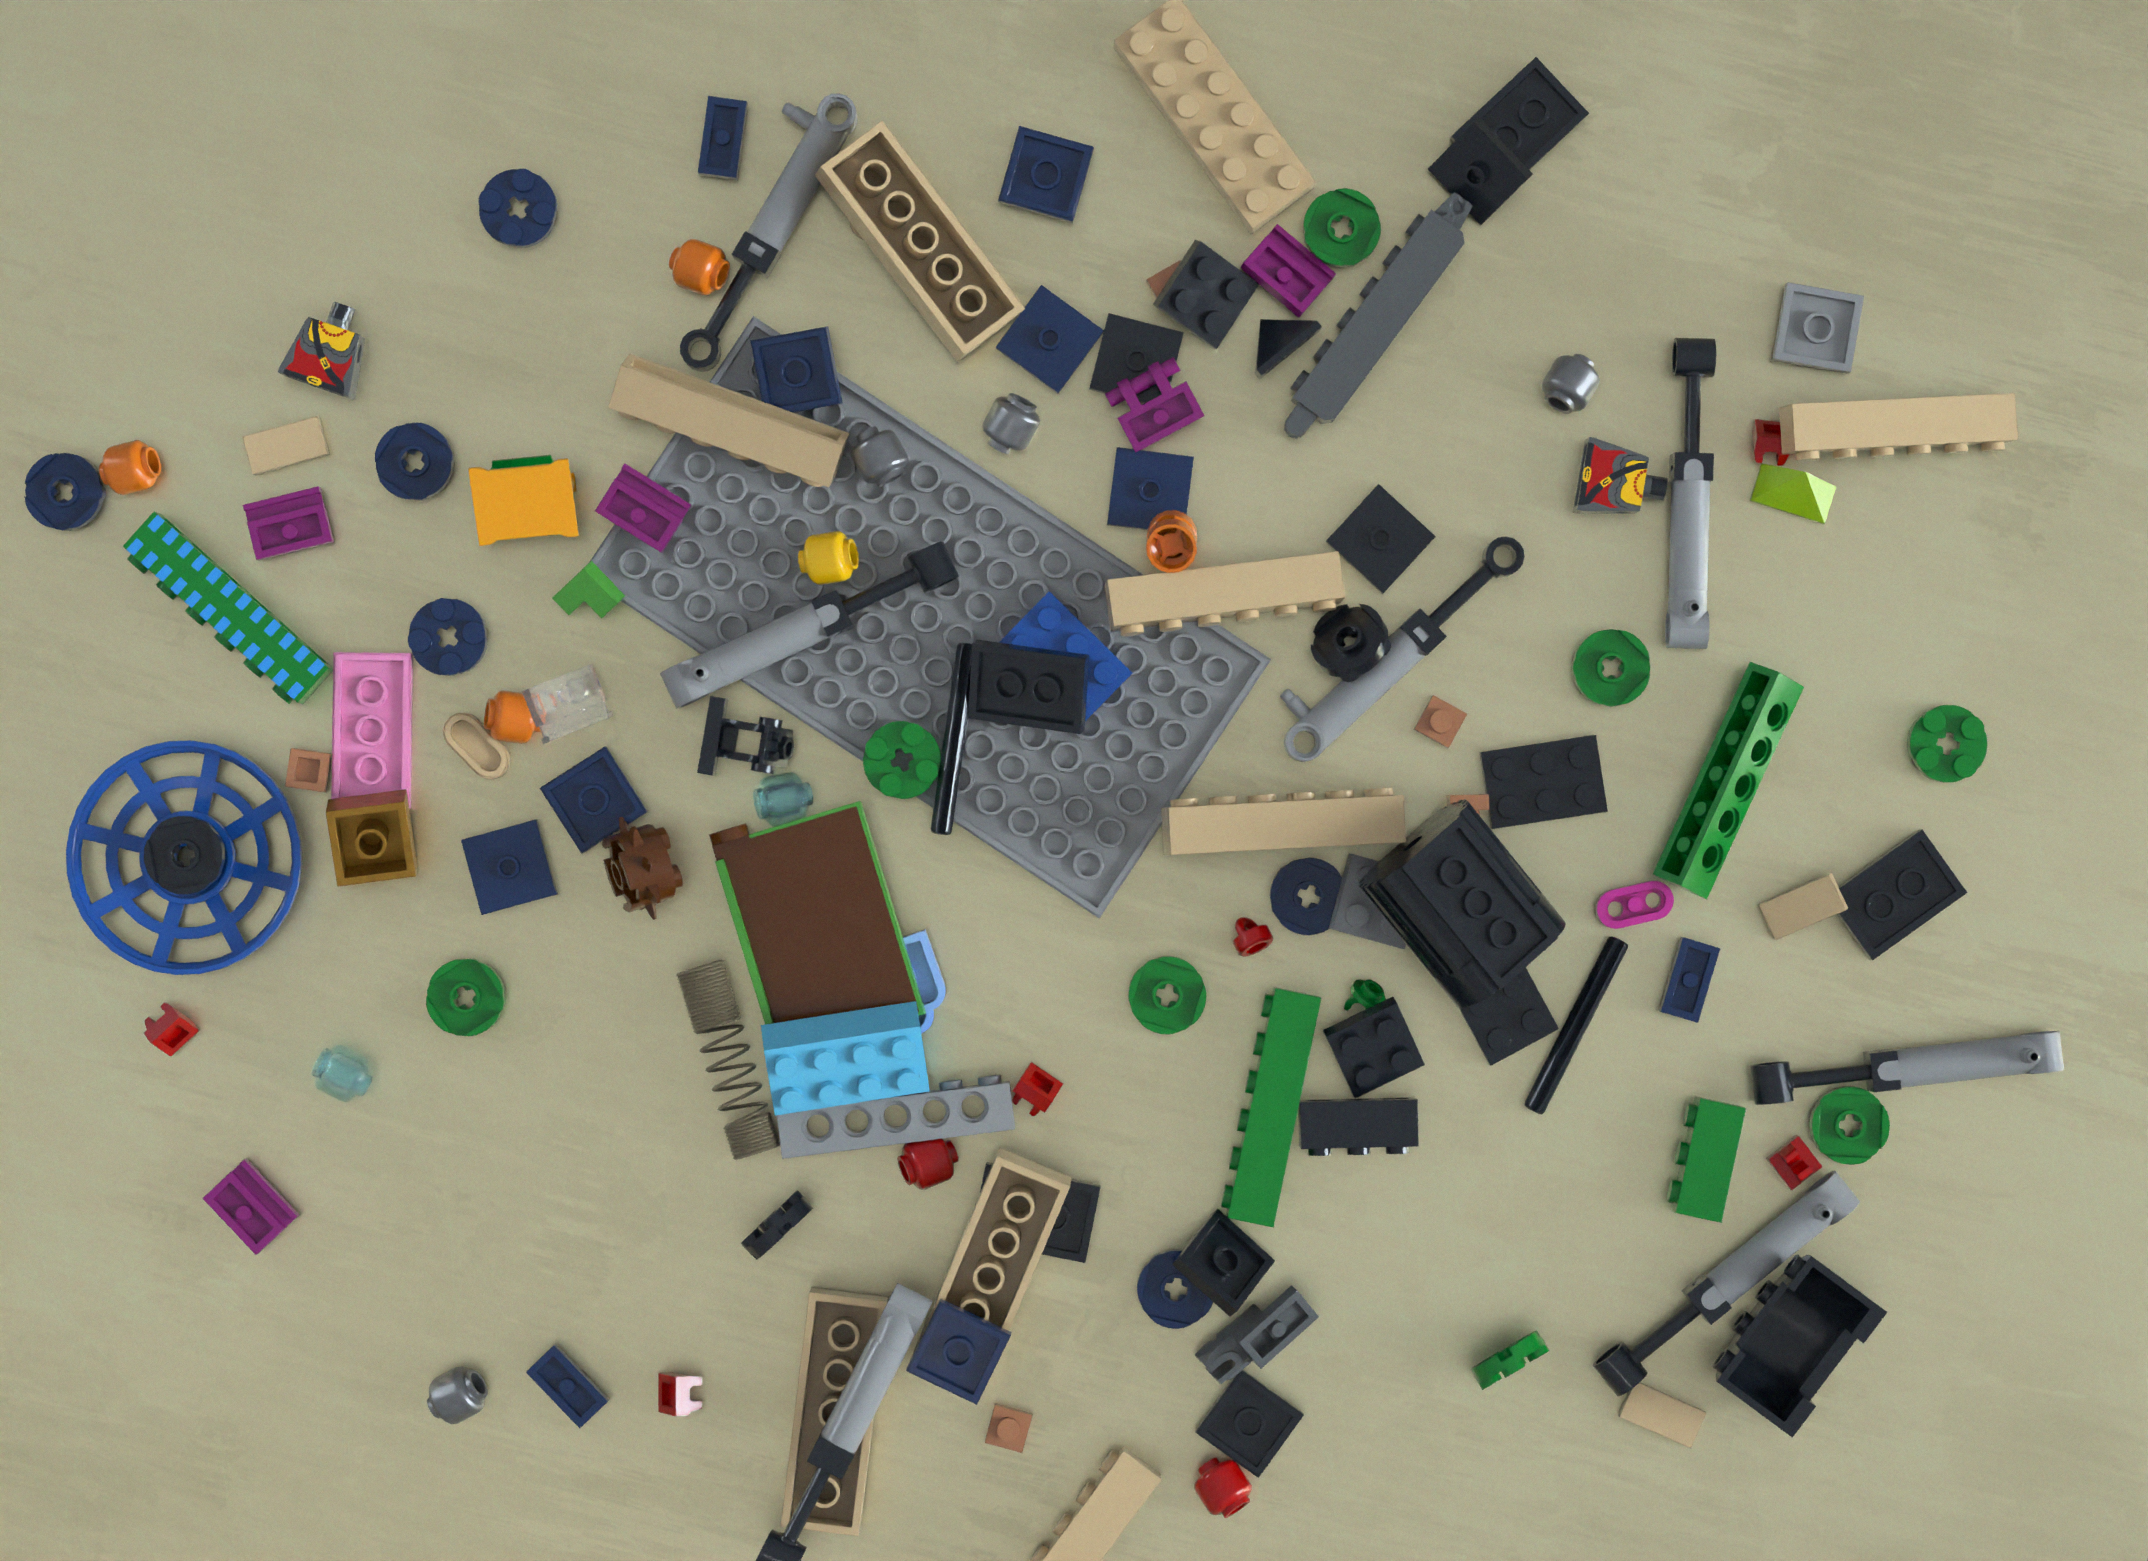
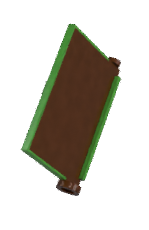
(815, 916)

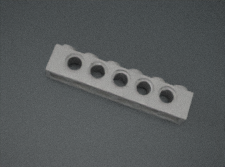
(997, 1116)

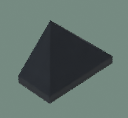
(1281, 339)

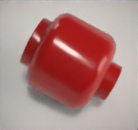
(927, 1162)
(1222, 1487)

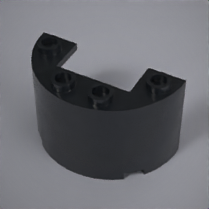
(1794, 1341)

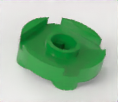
(1362, 220)
(1609, 690)
(1966, 731)
(911, 739)
(1148, 1006)
(461, 1019)
(1865, 1109)
(1509, 1359)

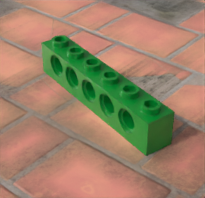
(1728, 780)

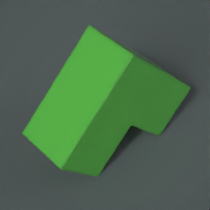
(593, 588)

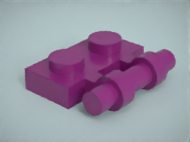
(1160, 415)

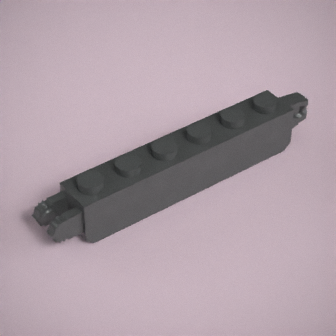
(1380, 316)

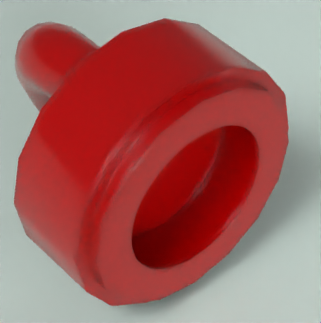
(1252, 940)

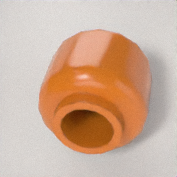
(699, 267)
(130, 467)
(509, 718)

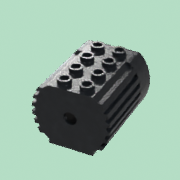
(1462, 904)

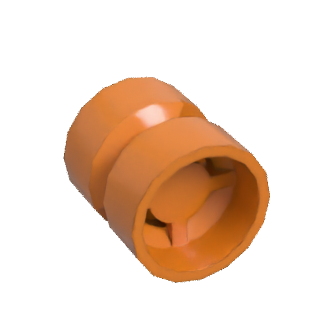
(1171, 541)

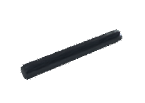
(953, 743)
(1576, 1025)

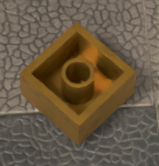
(371, 837)

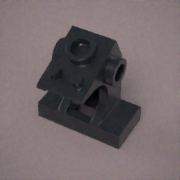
(721, 740)

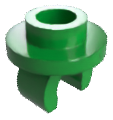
(1365, 993)

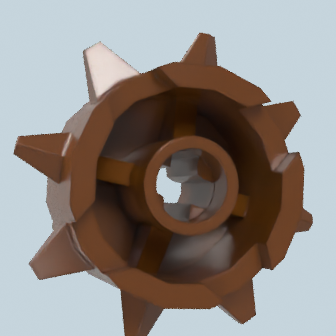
(641, 867)

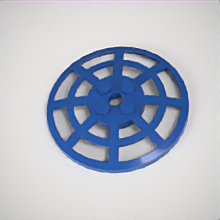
(116, 839)

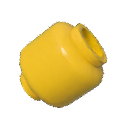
(828, 557)

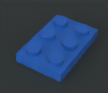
(1056, 628)

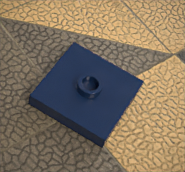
(1046, 174)
(1049, 339)
(797, 370)
(1147, 485)
(593, 799)
(509, 867)
(958, 1351)

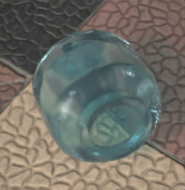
(782, 798)
(341, 1073)

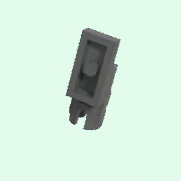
(1257, 1336)

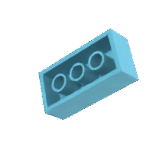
(845, 1058)

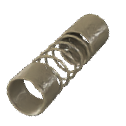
(712, 1005)

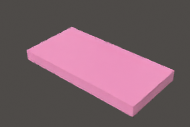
(371, 723)

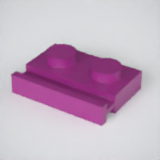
(1288, 270)
(643, 508)
(288, 523)
(250, 1206)

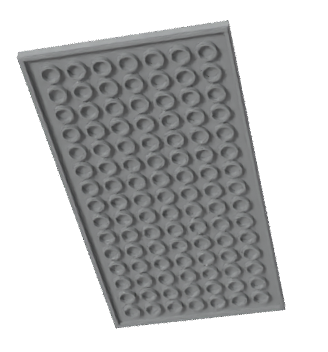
(1044, 798)

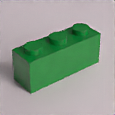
(1706, 1159)

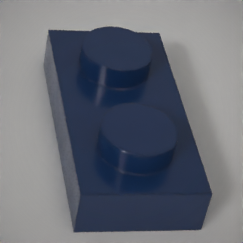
(722, 138)
(1689, 979)
(567, 1386)

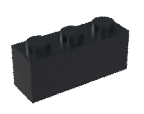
(1358, 1125)

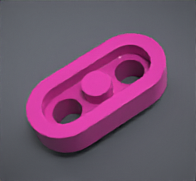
(1633, 904)

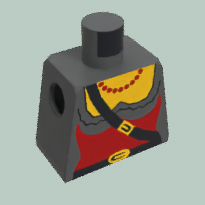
(327, 353)
(1614, 480)

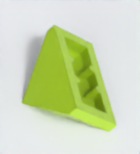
(1793, 492)

